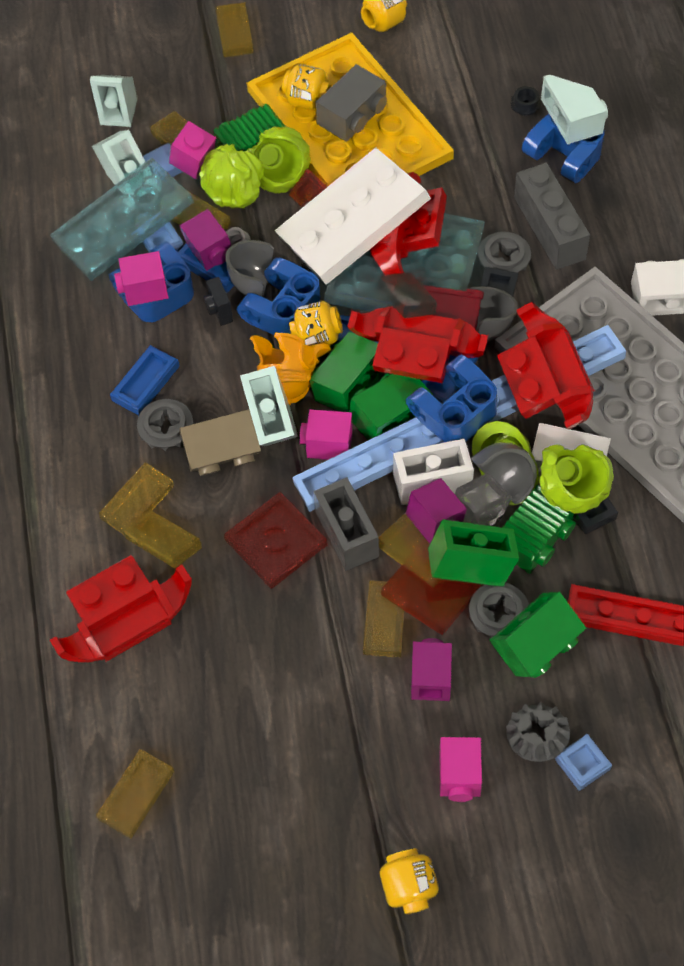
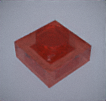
(307, 188)

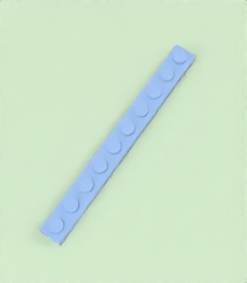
(375, 457)

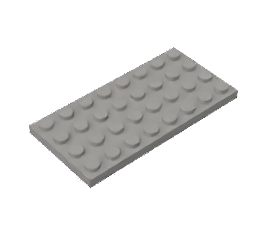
(636, 398)

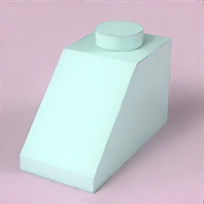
(114, 99)
(573, 108)
(119, 155)
(268, 406)

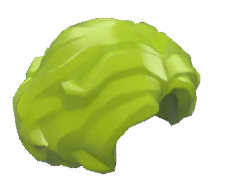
(283, 158)
(231, 176)
(575, 478)

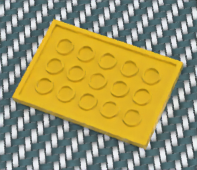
(396, 131)

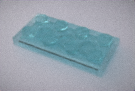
(121, 219)

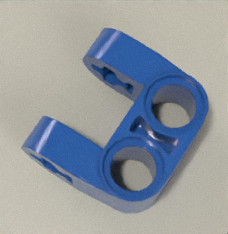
(581, 154)
(178, 286)
(297, 289)
(460, 406)

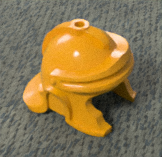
(293, 362)

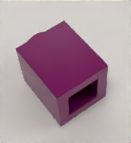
(206, 239)
(432, 504)
(431, 670)

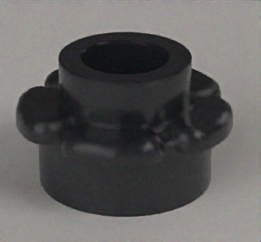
(526, 101)

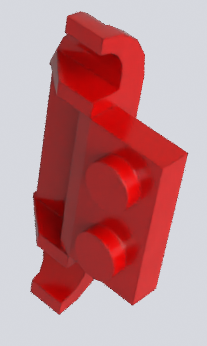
(416, 233)
(416, 345)
(547, 369)
(120, 611)

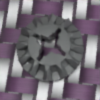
(509, 244)
(152, 418)
(488, 598)
(530, 745)

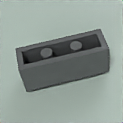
(551, 216)

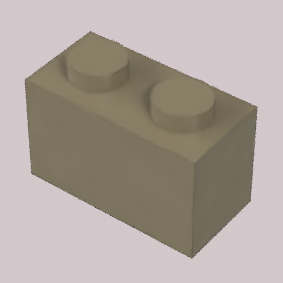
(220, 442)

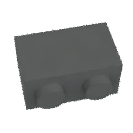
(351, 102)
(346, 524)

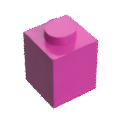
(191, 149)
(141, 278)
(326, 433)
(460, 768)

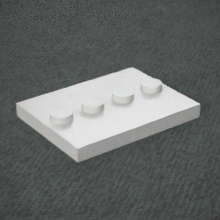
(352, 215)

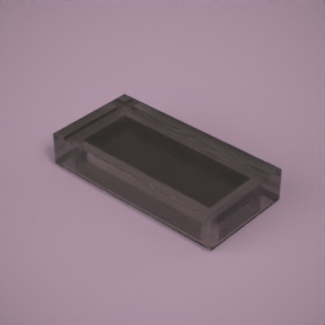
(407, 295)

